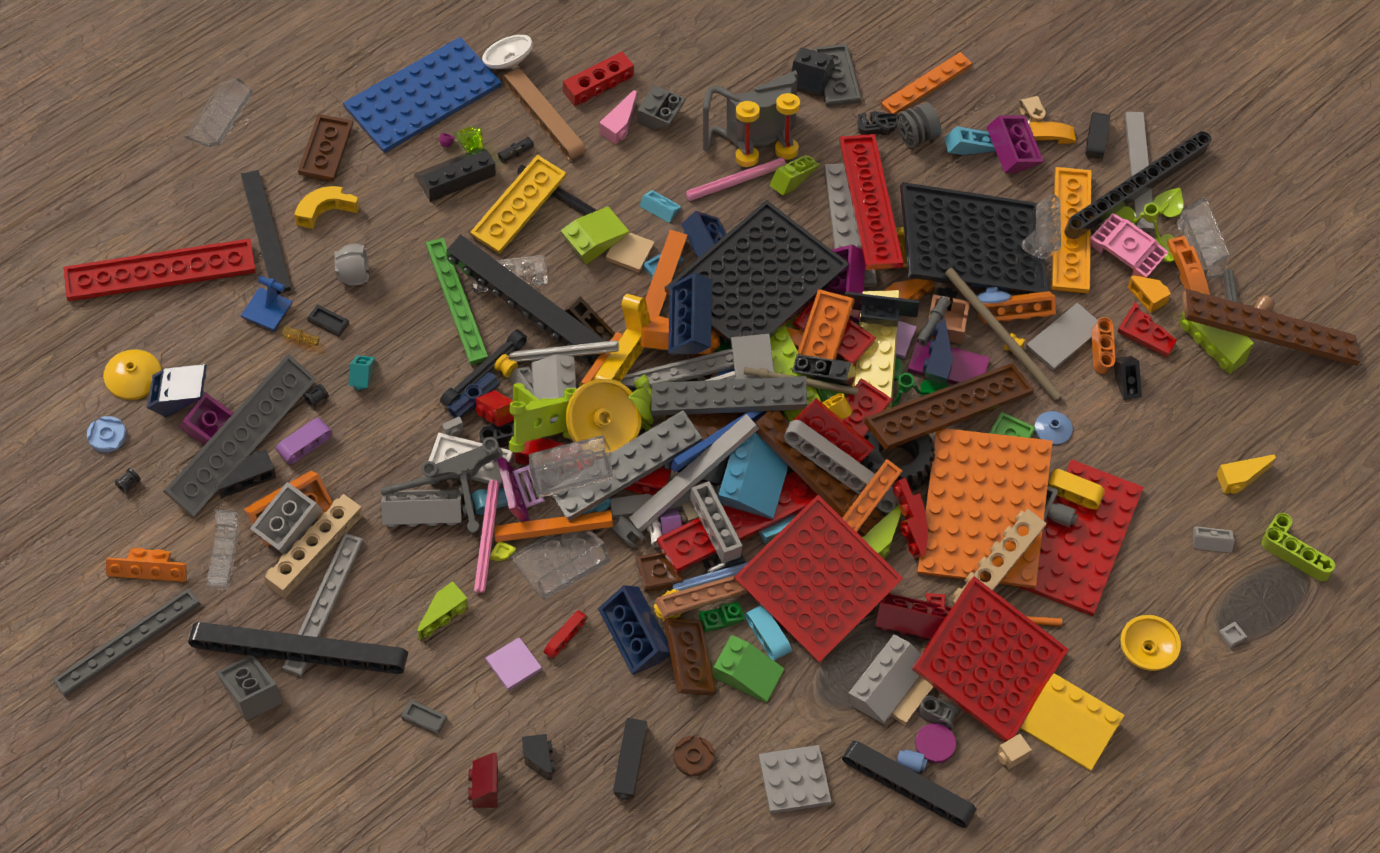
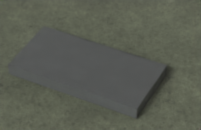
(842, 86)

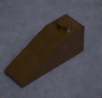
(588, 317)

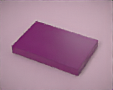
(512, 491)

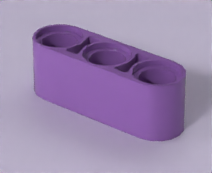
(304, 440)

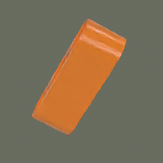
(1099, 352)

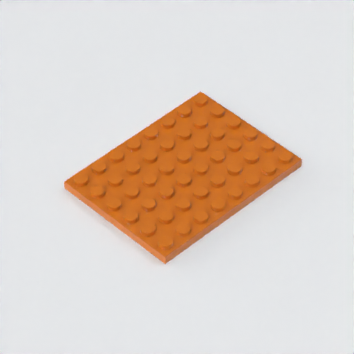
(974, 496)

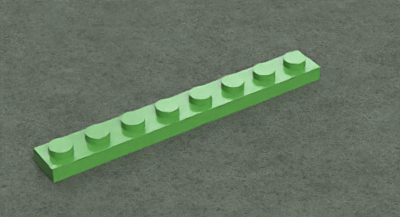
(457, 302)

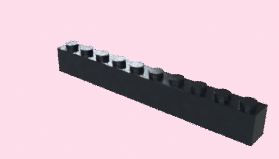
(520, 296)

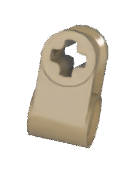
(1032, 109)

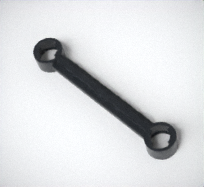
(514, 342)

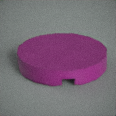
(935, 743)

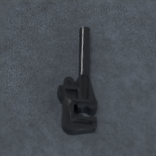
(881, 123)

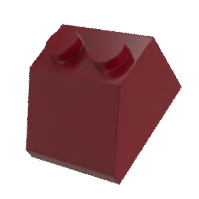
(484, 782)

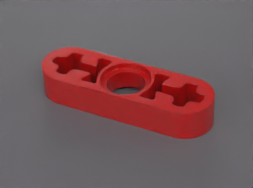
(565, 634)

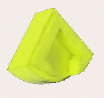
(502, 551)

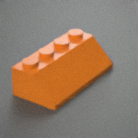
(308, 484)

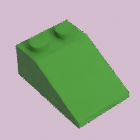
(747, 669)

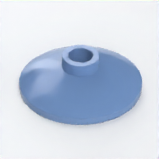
(992, 295)
(1058, 434)

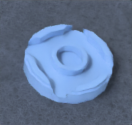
(106, 434)

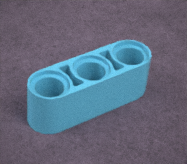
(768, 633)

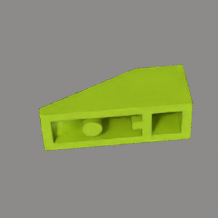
(883, 533)

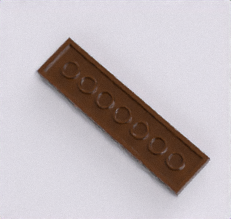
(834, 492)

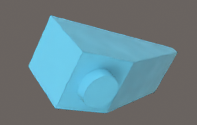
(968, 141)

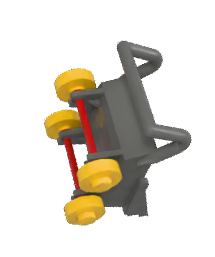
(757, 119)

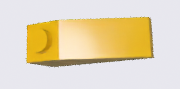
(1240, 474)

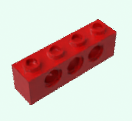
(598, 78)

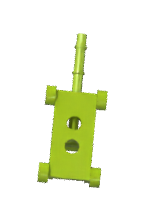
(534, 415)

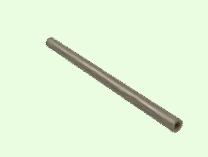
(1003, 334)

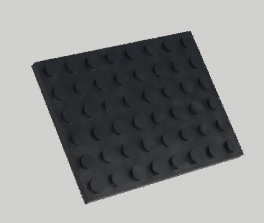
(972, 235)
(764, 273)

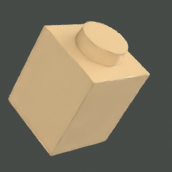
(1013, 751)

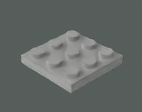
(794, 779)

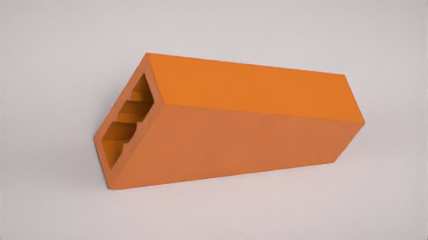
(656, 336)

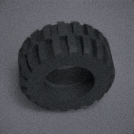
(915, 472)

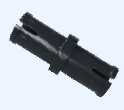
(525, 144)

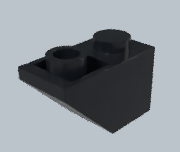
(536, 755)

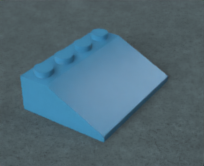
(753, 478)

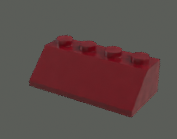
(910, 616)

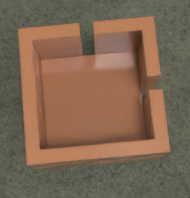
(955, 319)

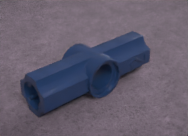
(465, 402)

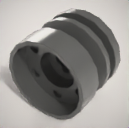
(918, 124)

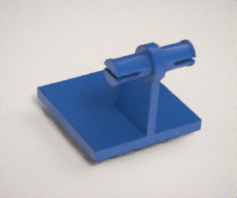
(266, 306)

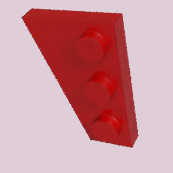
(1144, 331)

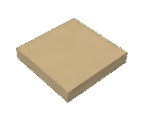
(630, 252)

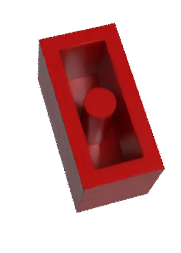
(494, 408)

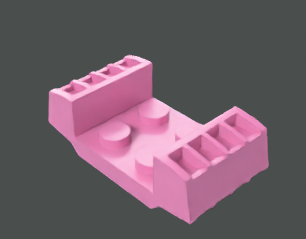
(1129, 245)

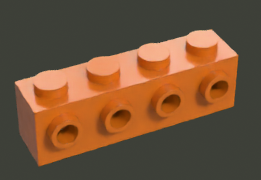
(1023, 307)

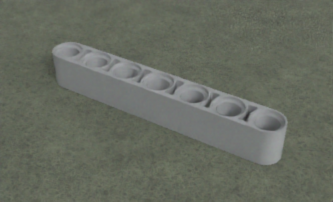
(834, 461)

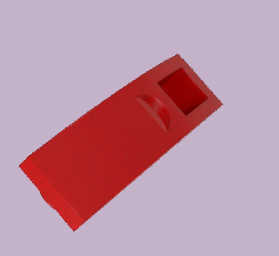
(915, 525)

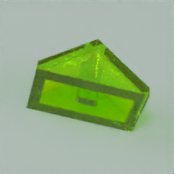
(470, 138)

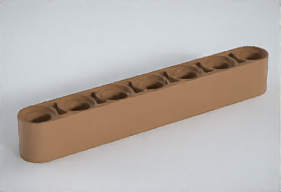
(543, 114)

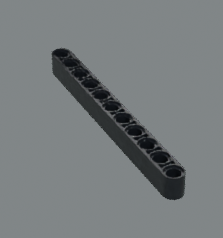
(1137, 185)
(298, 648)

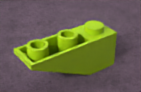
(793, 174)
(445, 605)

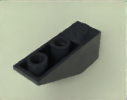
(825, 369)

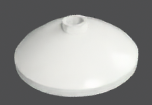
(508, 52)

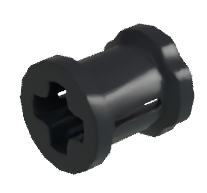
(316, 395)
(127, 480)

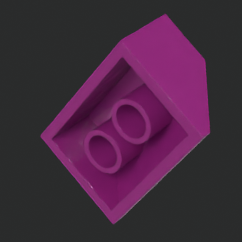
(1014, 143)

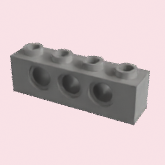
(716, 522)

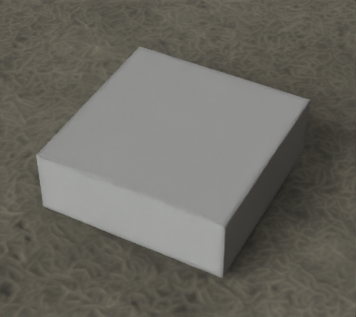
(1232, 635)

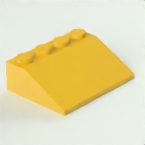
(1072, 722)

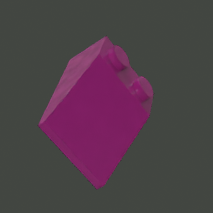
(205, 418)

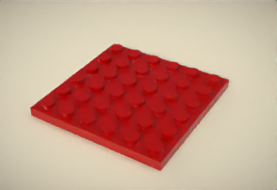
(818, 578)
(990, 659)

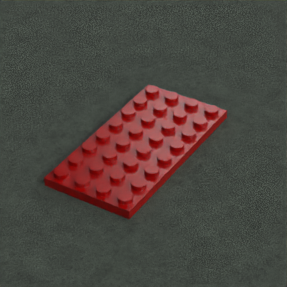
(1080, 558)

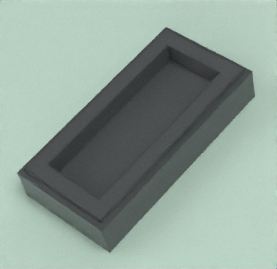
(424, 717)

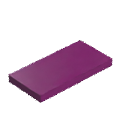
(965, 363)

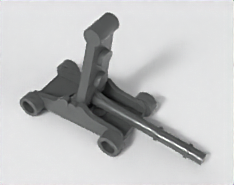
(457, 467)

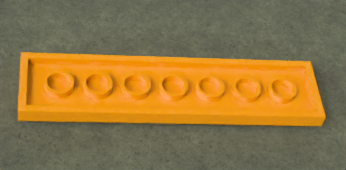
(1072, 261)

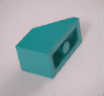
(361, 372)

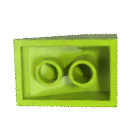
(594, 233)

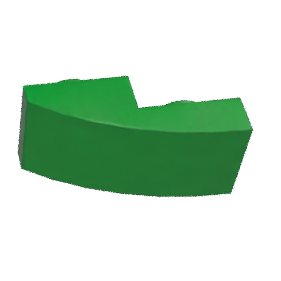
(723, 617)

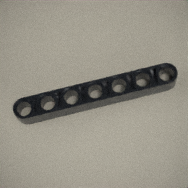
(909, 784)

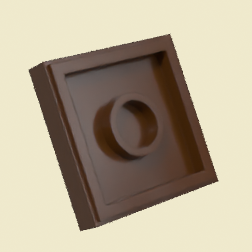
(657, 572)

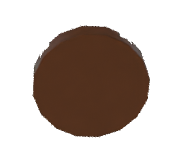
(693, 756)

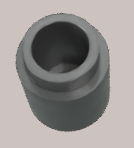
(1063, 515)

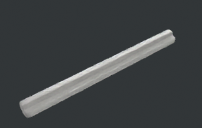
(572, 350)

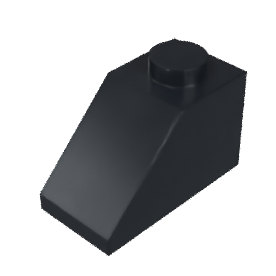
(1128, 377)

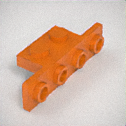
(147, 565)

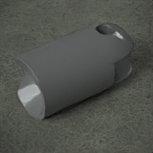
(627, 532)

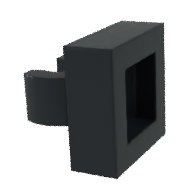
(947, 292)

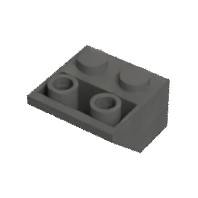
(659, 108)

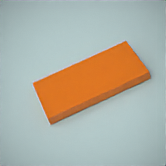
(826, 325)

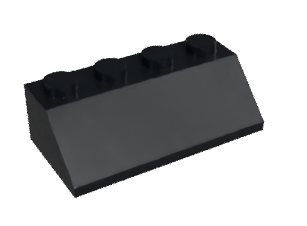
(456, 173)

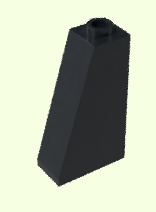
(630, 758)

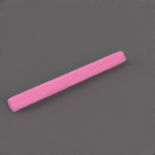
(734, 179)
(486, 537)

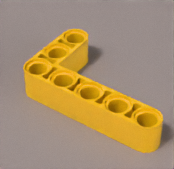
(636, 317)

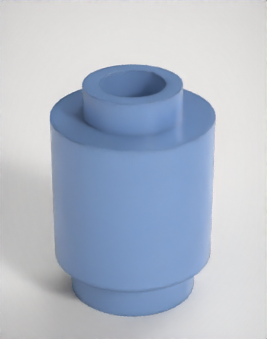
(912, 760)

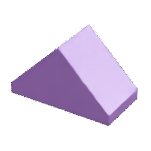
(670, 521)

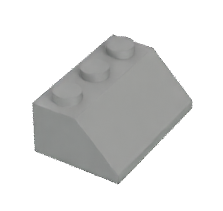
(286, 518)

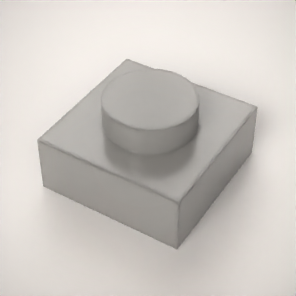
(453, 427)

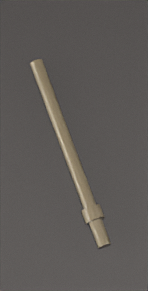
(764, 373)

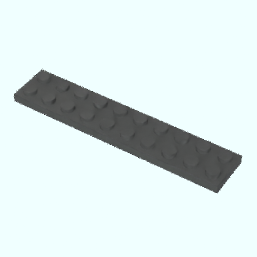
(239, 435)

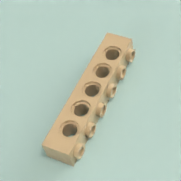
(1035, 526)
(285, 584)

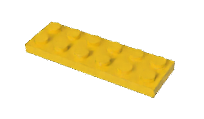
(518, 204)

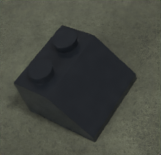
(813, 70)

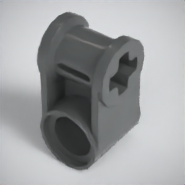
(939, 712)

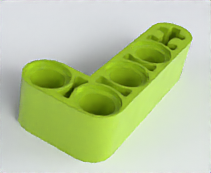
(1300, 550)

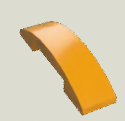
(1053, 131)

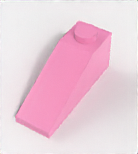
(617, 122)

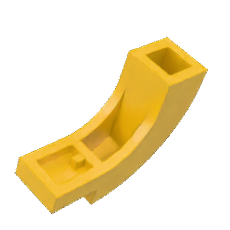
(322, 200)

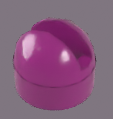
(446, 140)

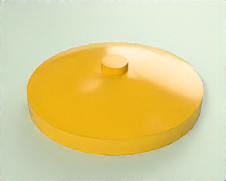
(603, 409)

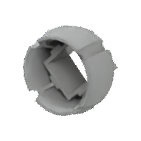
(352, 264)

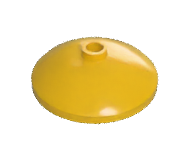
(133, 382)
(1152, 633)

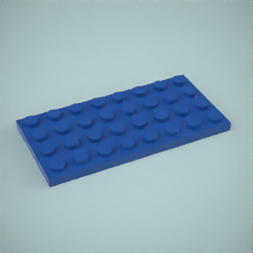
(422, 94)

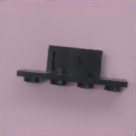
(883, 309)

